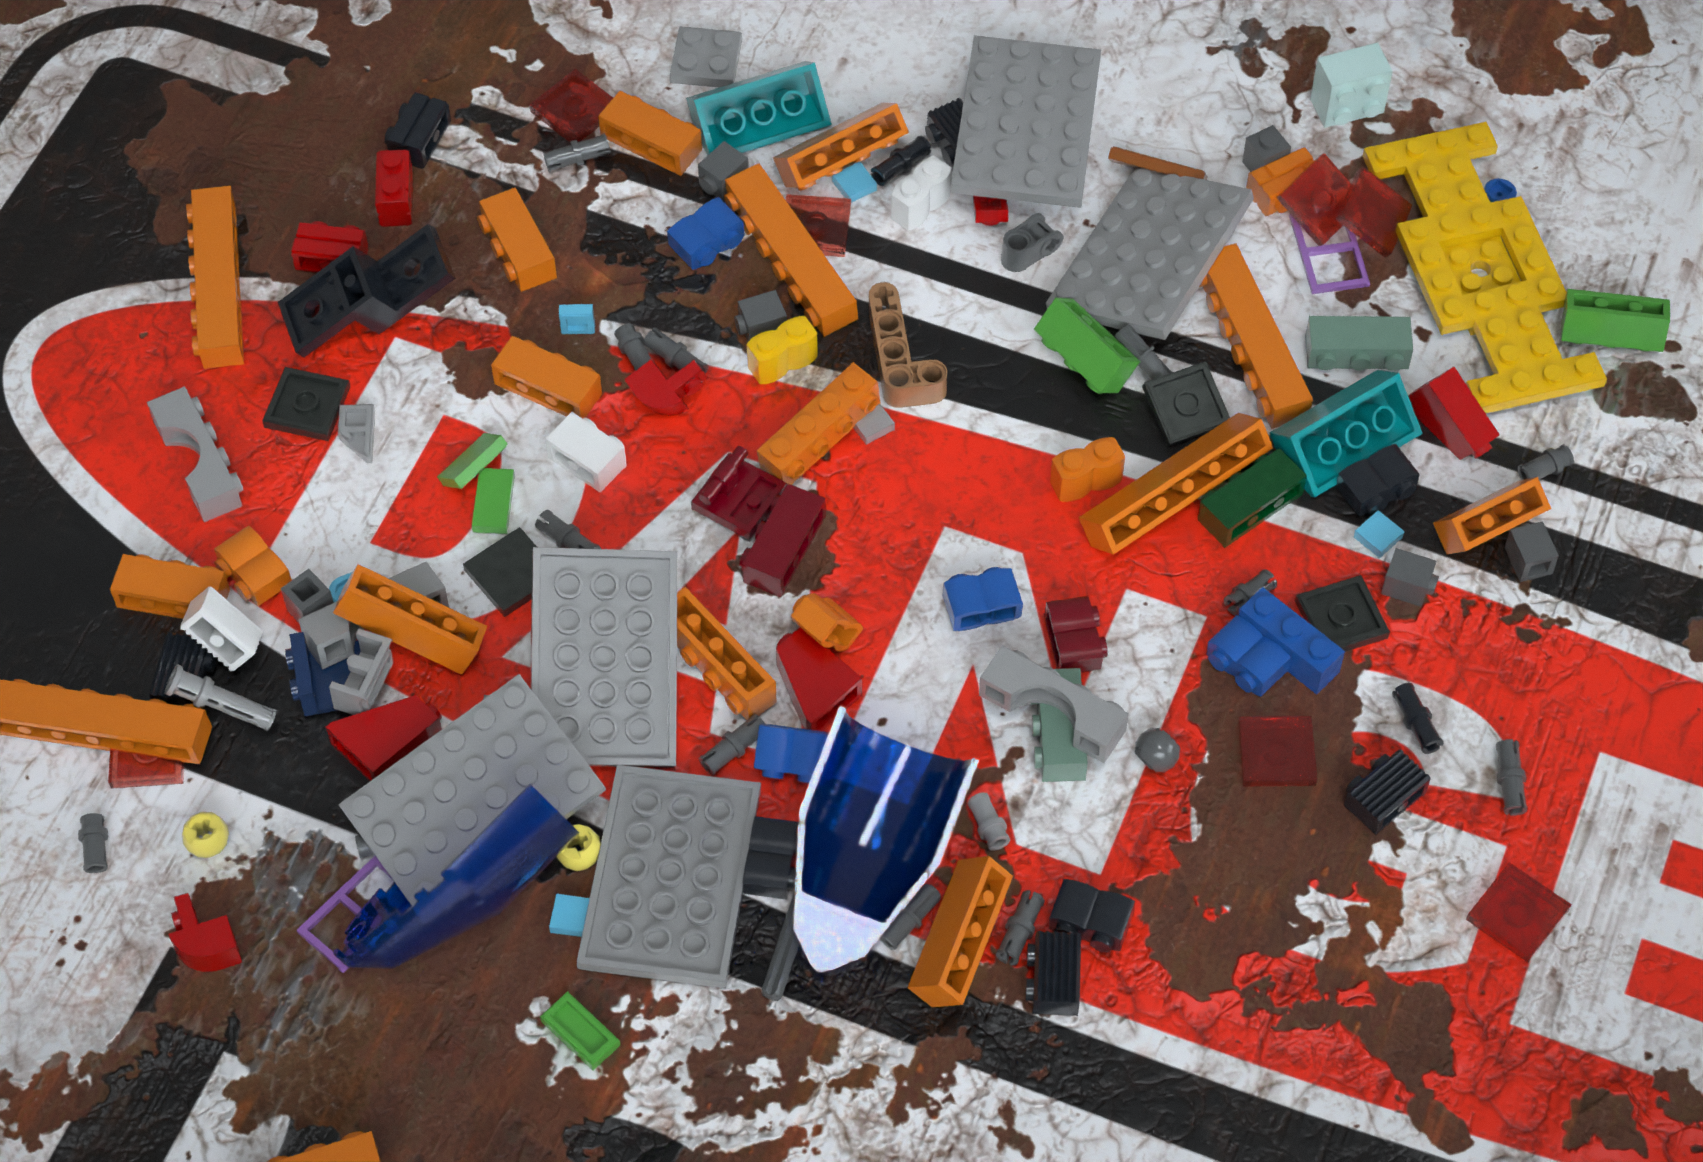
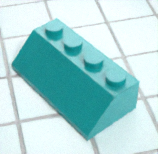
(761, 109)
(1348, 428)

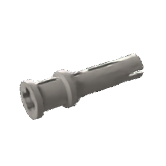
(204, 692)

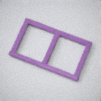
(1305, 252)
(339, 896)

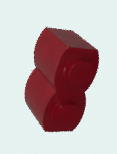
(1074, 634)

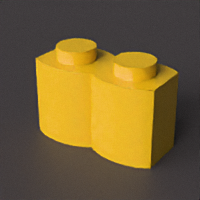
(781, 350)

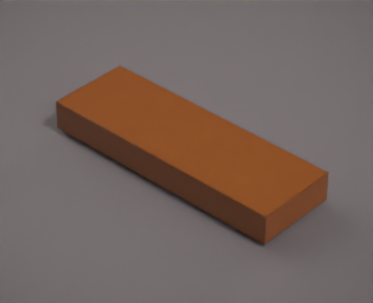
(1138, 160)

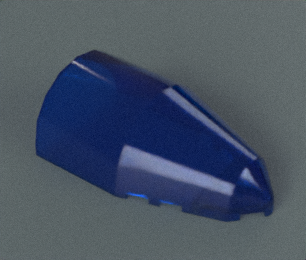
(868, 838)
(472, 891)

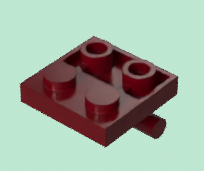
(738, 494)

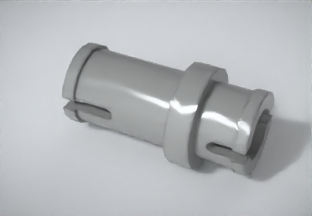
(991, 826)

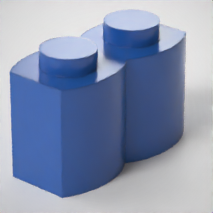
(706, 233)
(982, 598)
(1248, 656)
(788, 751)

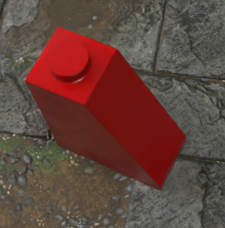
(1454, 415)
(815, 679)
(384, 734)

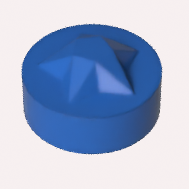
(1499, 189)

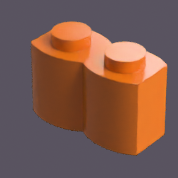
(1087, 469)
(252, 566)
(826, 621)

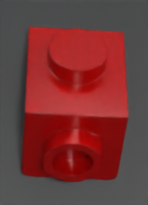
(990, 210)

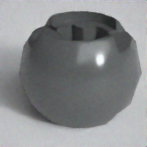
(1157, 750)

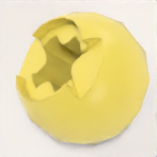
(209, 844)
(585, 858)

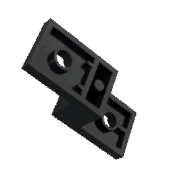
(366, 290)

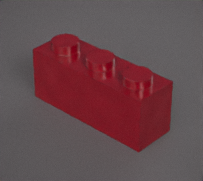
(783, 539)

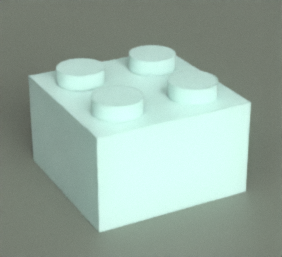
(1351, 85)

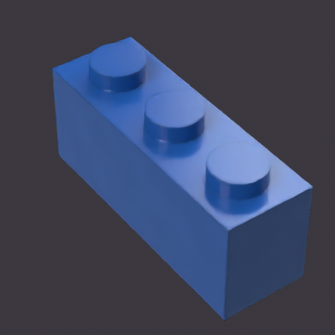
(1313, 655)

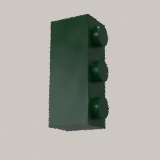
(1251, 497)

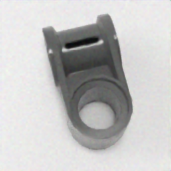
(1029, 243)

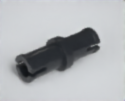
(901, 160)
(1417, 718)

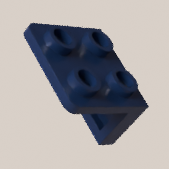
(311, 680)

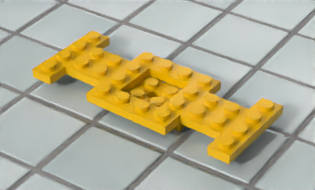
(1463, 234)

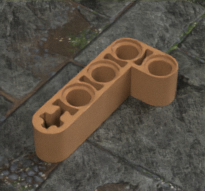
(891, 342)

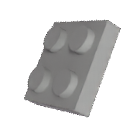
(705, 57)

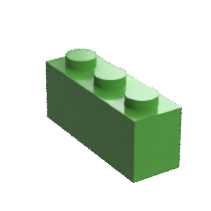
(1615, 320)
(1086, 346)

